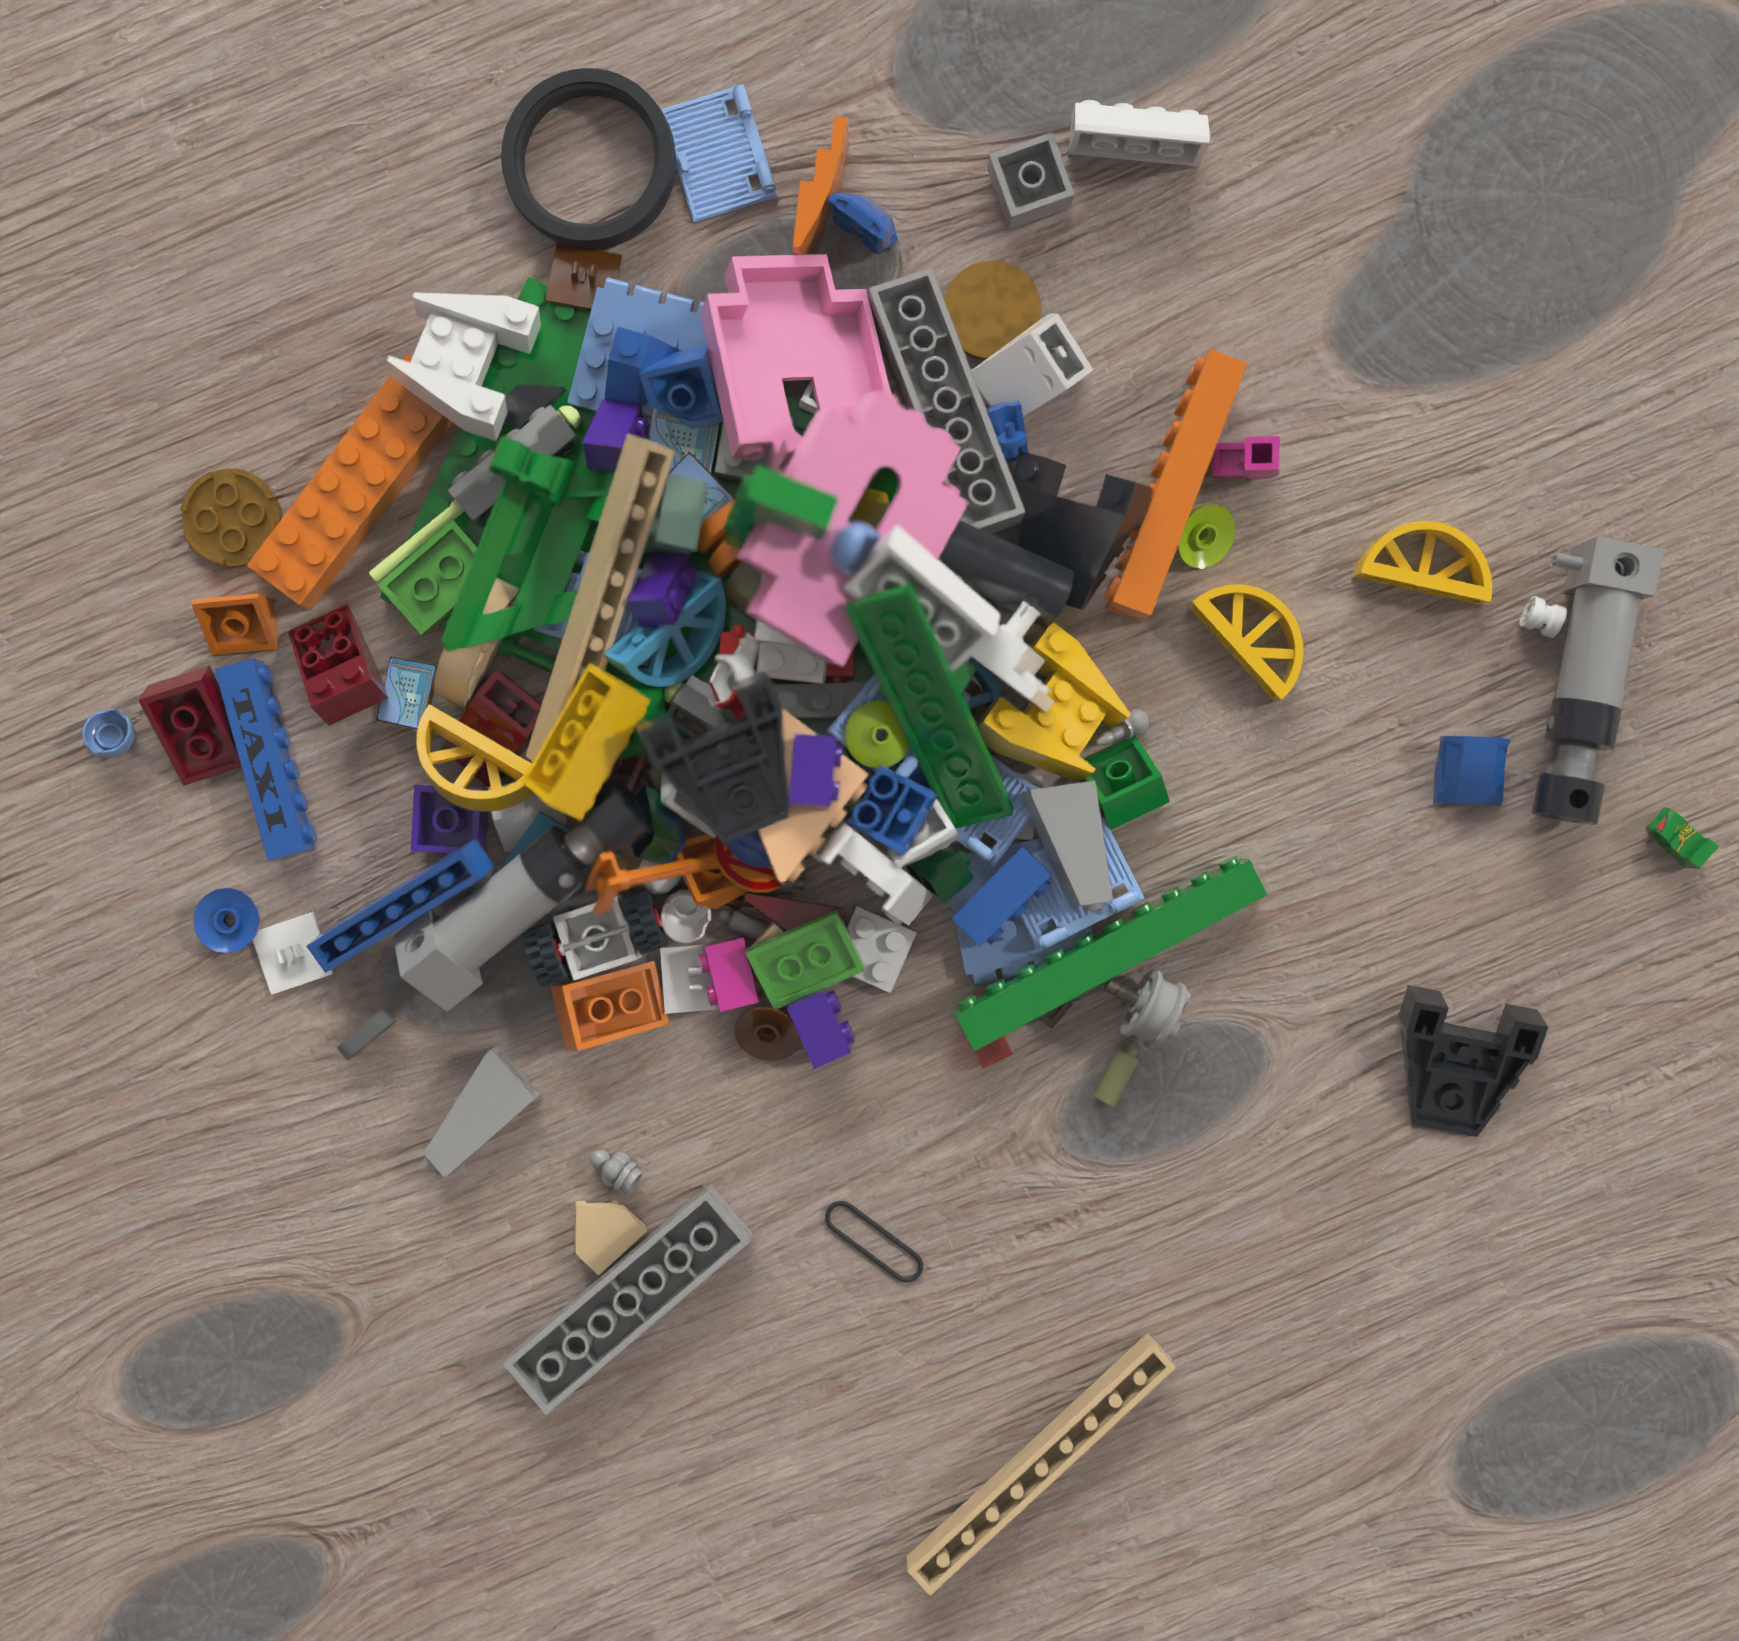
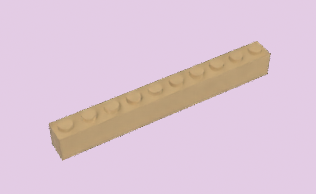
(607, 575)
(1039, 1464)

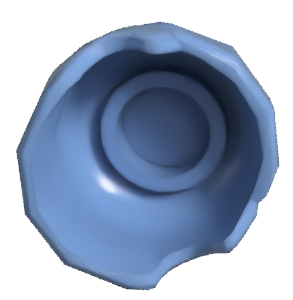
(852, 546)
(108, 733)

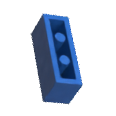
(1003, 897)

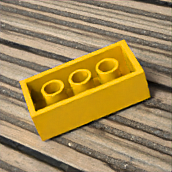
(585, 741)

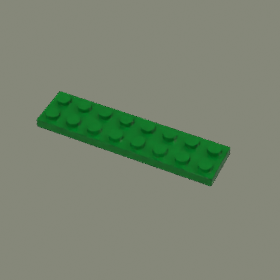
(929, 705)

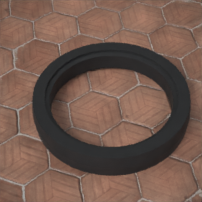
(547, 96)

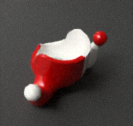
(734, 669)

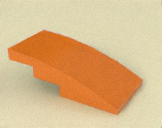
(814, 196)

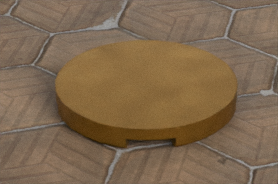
(991, 306)
(229, 516)

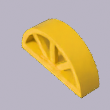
(1420, 581)
(1239, 647)
(484, 750)

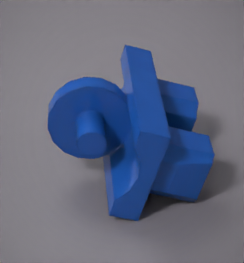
(1009, 429)

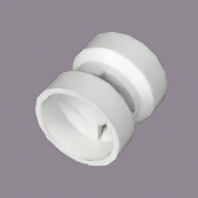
(1543, 617)

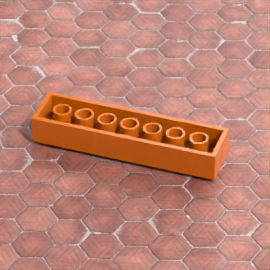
(1176, 484)
(349, 493)

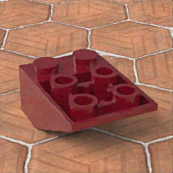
(336, 666)
(501, 714)

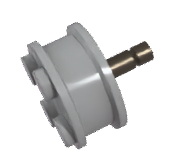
(1151, 1008)

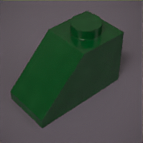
(943, 872)

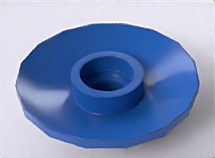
(211, 921)

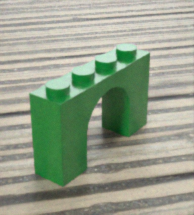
(780, 501)

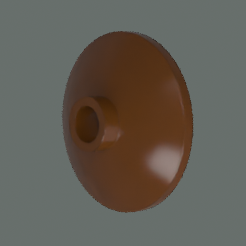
(767, 1034)

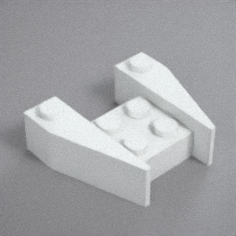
(457, 354)
(905, 893)

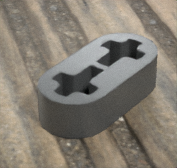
(366, 1034)

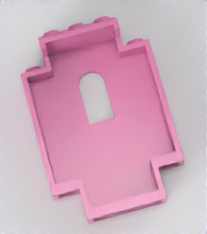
(786, 326)
(838, 455)

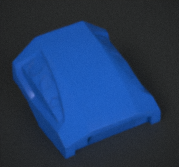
(859, 213)
(1470, 770)
(892, 810)

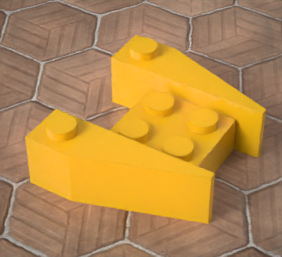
(1057, 736)

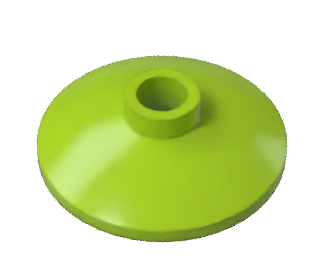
(1215, 540)
(861, 737)

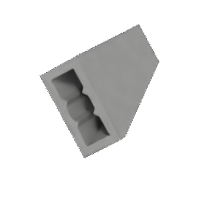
(1074, 840)
(483, 1108)

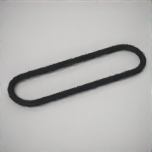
(882, 1230)

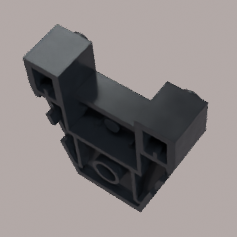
(1073, 532)
(731, 772)
(1461, 1071)

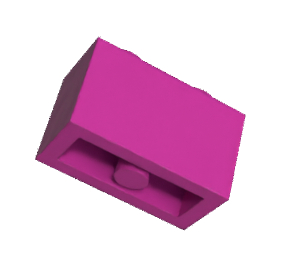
(729, 974)

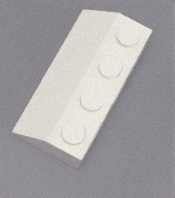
(1138, 133)
(954, 610)

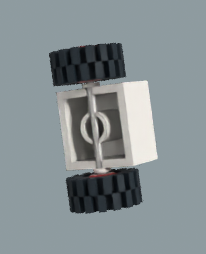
(594, 941)

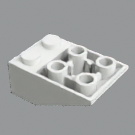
(1033, 366)

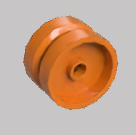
(713, 539)

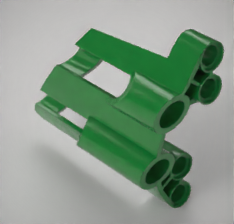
(544, 514)

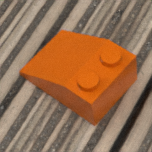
(609, 1005)

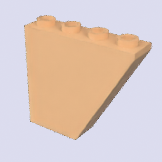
(802, 832)

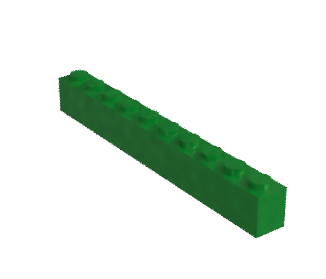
(1109, 952)

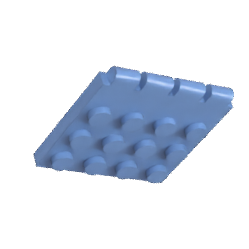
(642, 313)
(1014, 945)

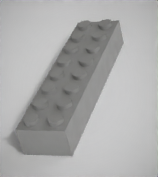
(942, 388)
(628, 1299)

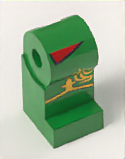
(1680, 839)

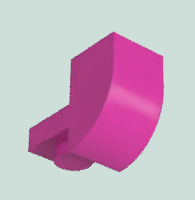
(1252, 460)

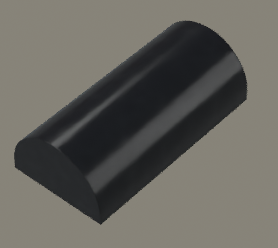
(1007, 573)

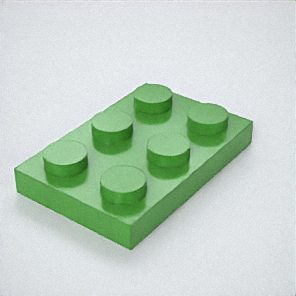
(431, 578)
(805, 959)

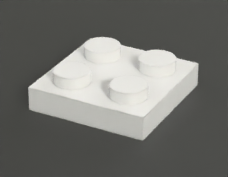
(881, 947)

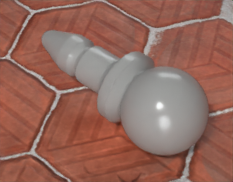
(1134, 725)

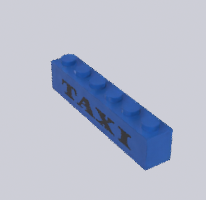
(266, 759)

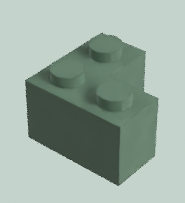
(677, 517)

